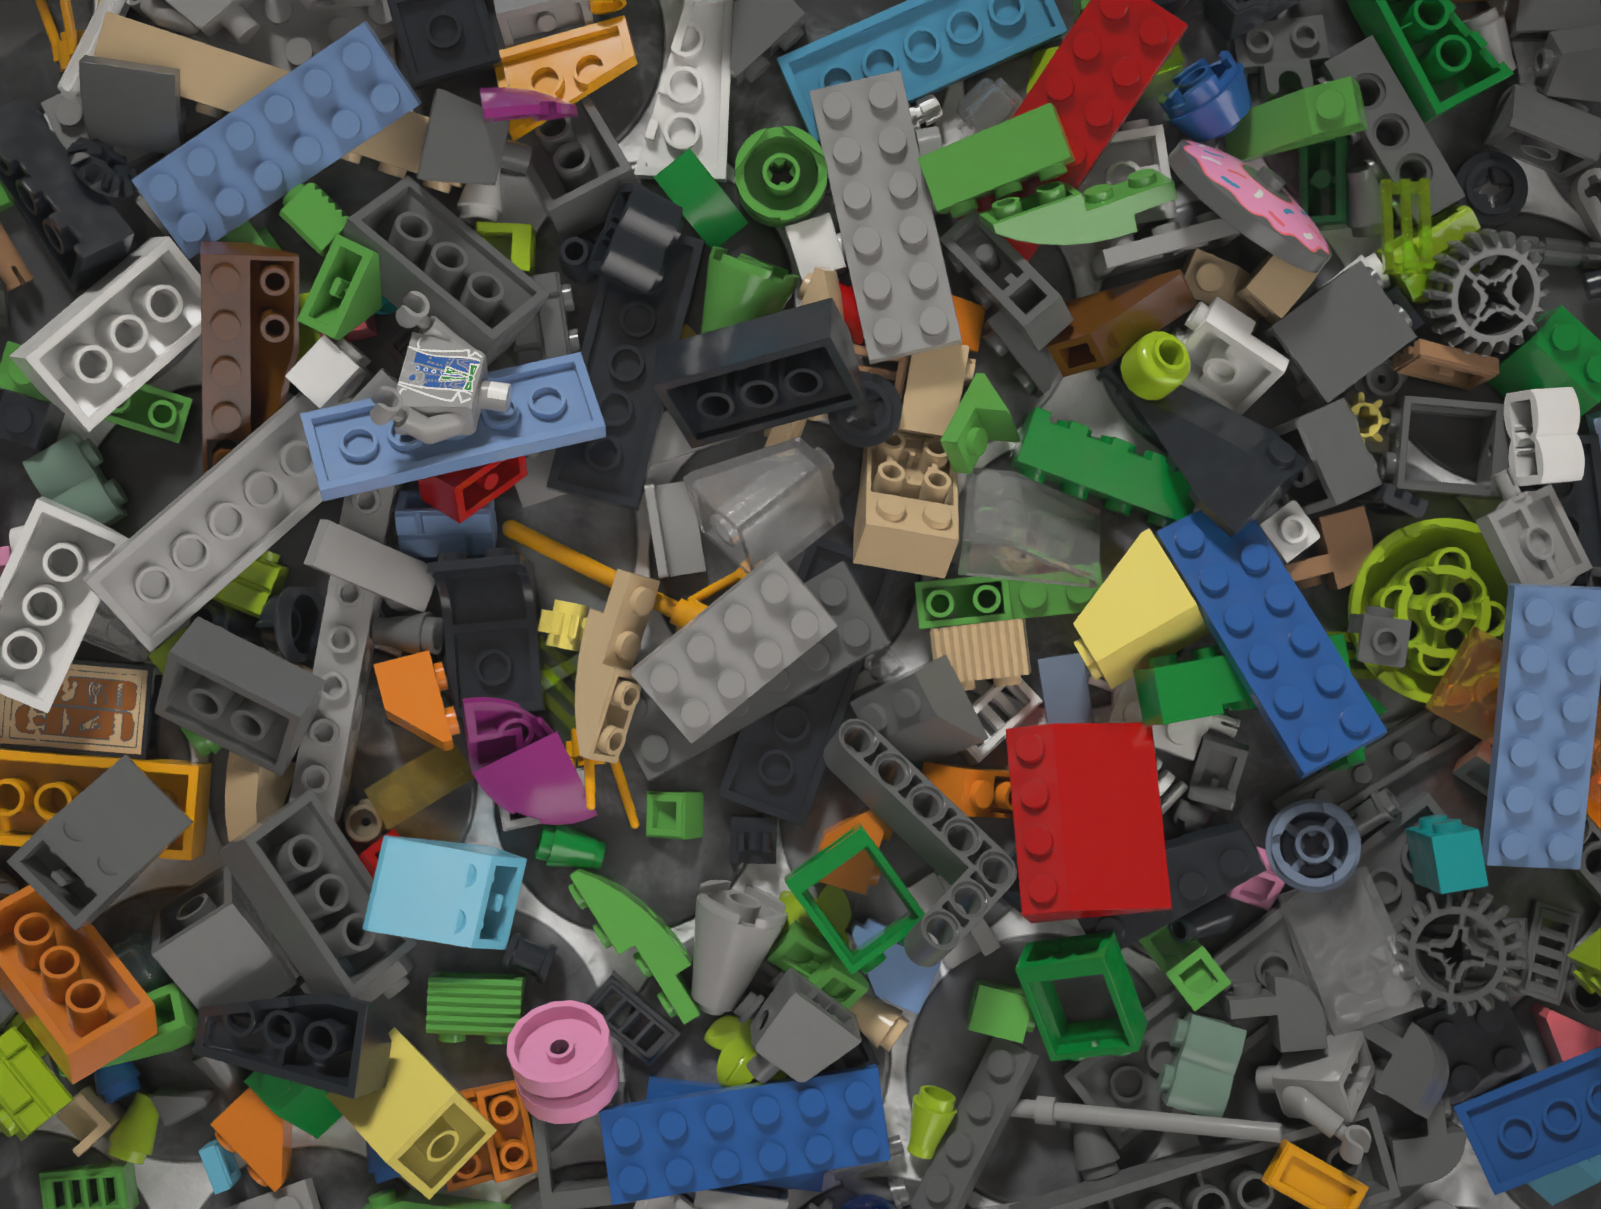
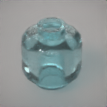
(136, 956)

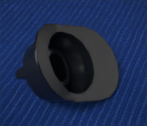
(292, 623)

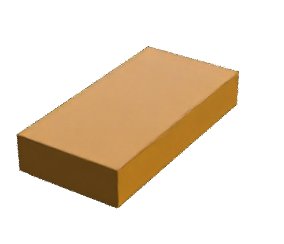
(1312, 1180)

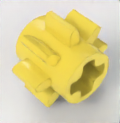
(1373, 417)
(564, 624)

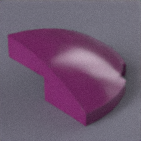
(517, 103)
(498, 729)
(537, 783)

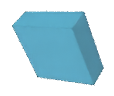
(220, 1166)

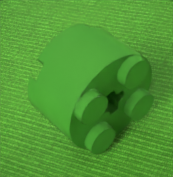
(775, 151)

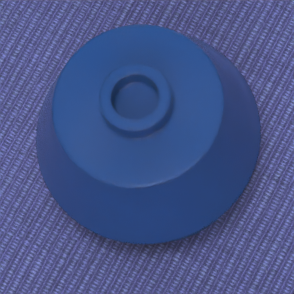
(1207, 98)

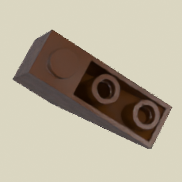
(1116, 318)

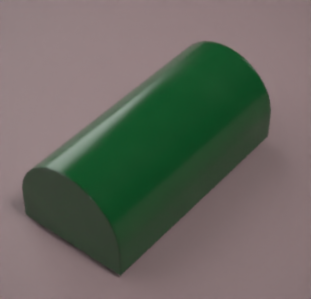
(1324, 183)

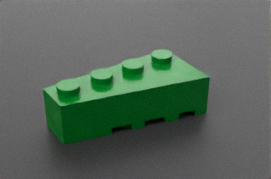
(1430, 52)
(1100, 468)
(1196, 686)

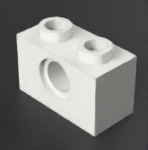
(331, 372)

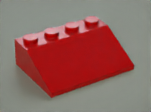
(1087, 820)

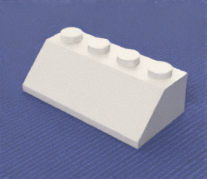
(116, 333)
(45, 600)

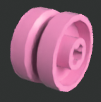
(563, 1062)

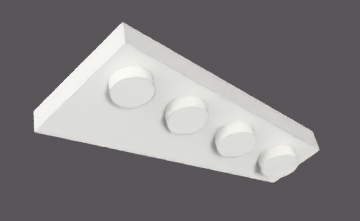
(693, 93)

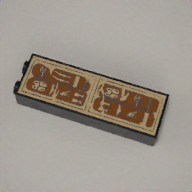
(97, 712)

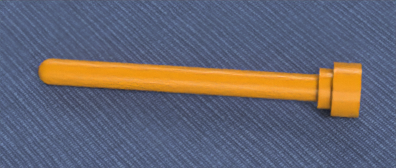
(679, 612)

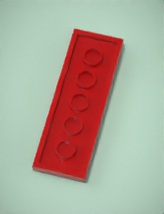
(1097, 83)

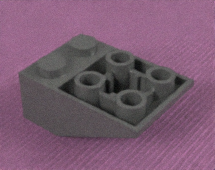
(100, 843)

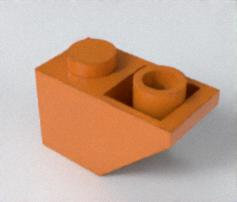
(413, 698)
(972, 788)
(860, 869)
(258, 1138)

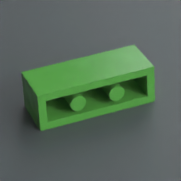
(997, 161)

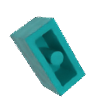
(1446, 855)

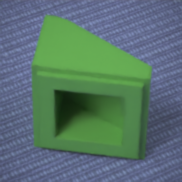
(674, 814)

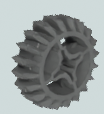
(1512, 267)
(1480, 954)

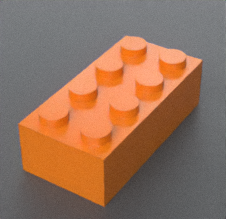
(69, 987)

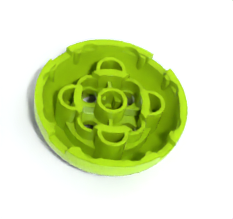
(1443, 555)

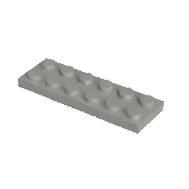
(885, 217)
(211, 529)

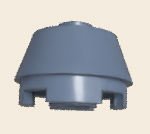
(1313, 845)

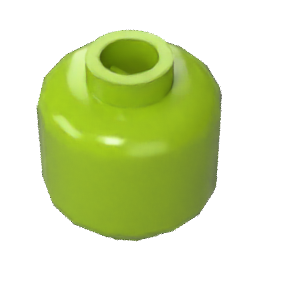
(1155, 365)

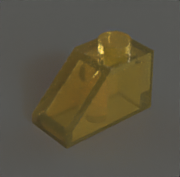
(418, 784)

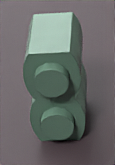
(72, 477)
(1201, 1065)

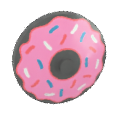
(1251, 203)

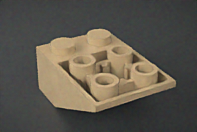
(907, 507)

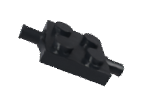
(1480, 1048)

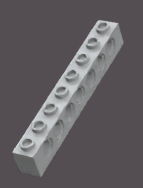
(344, 662)

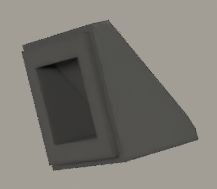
(180, 1102)

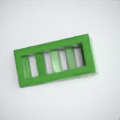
(123, 1178)

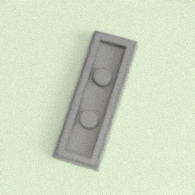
(370, 565)

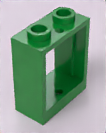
(870, 953)
(1074, 958)

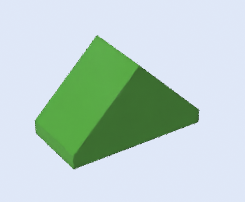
(344, 290)

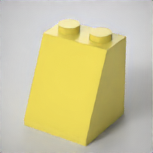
(1137, 615)
(417, 1120)

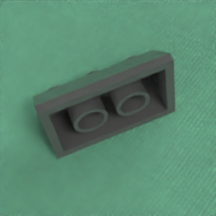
(238, 695)

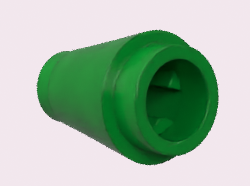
(568, 847)

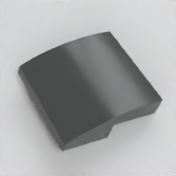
(132, 104)

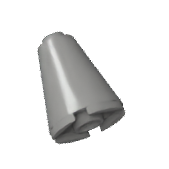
(731, 941)

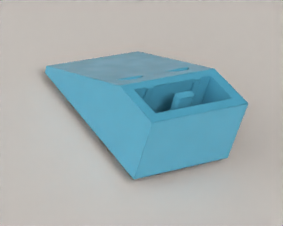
(445, 892)

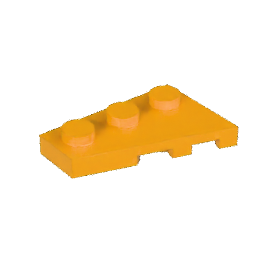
(567, 64)

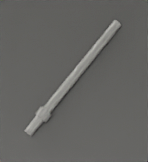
(1048, 1111)

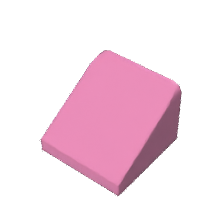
(1261, 889)

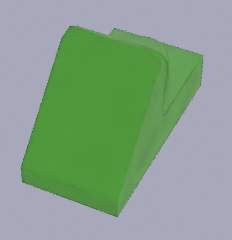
(977, 419)

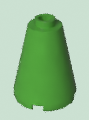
(743, 289)

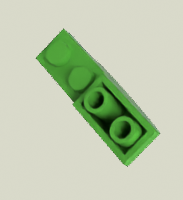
(1066, 217)
(146, 410)
(994, 599)
(629, 922)

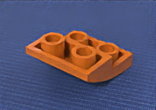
(510, 1149)

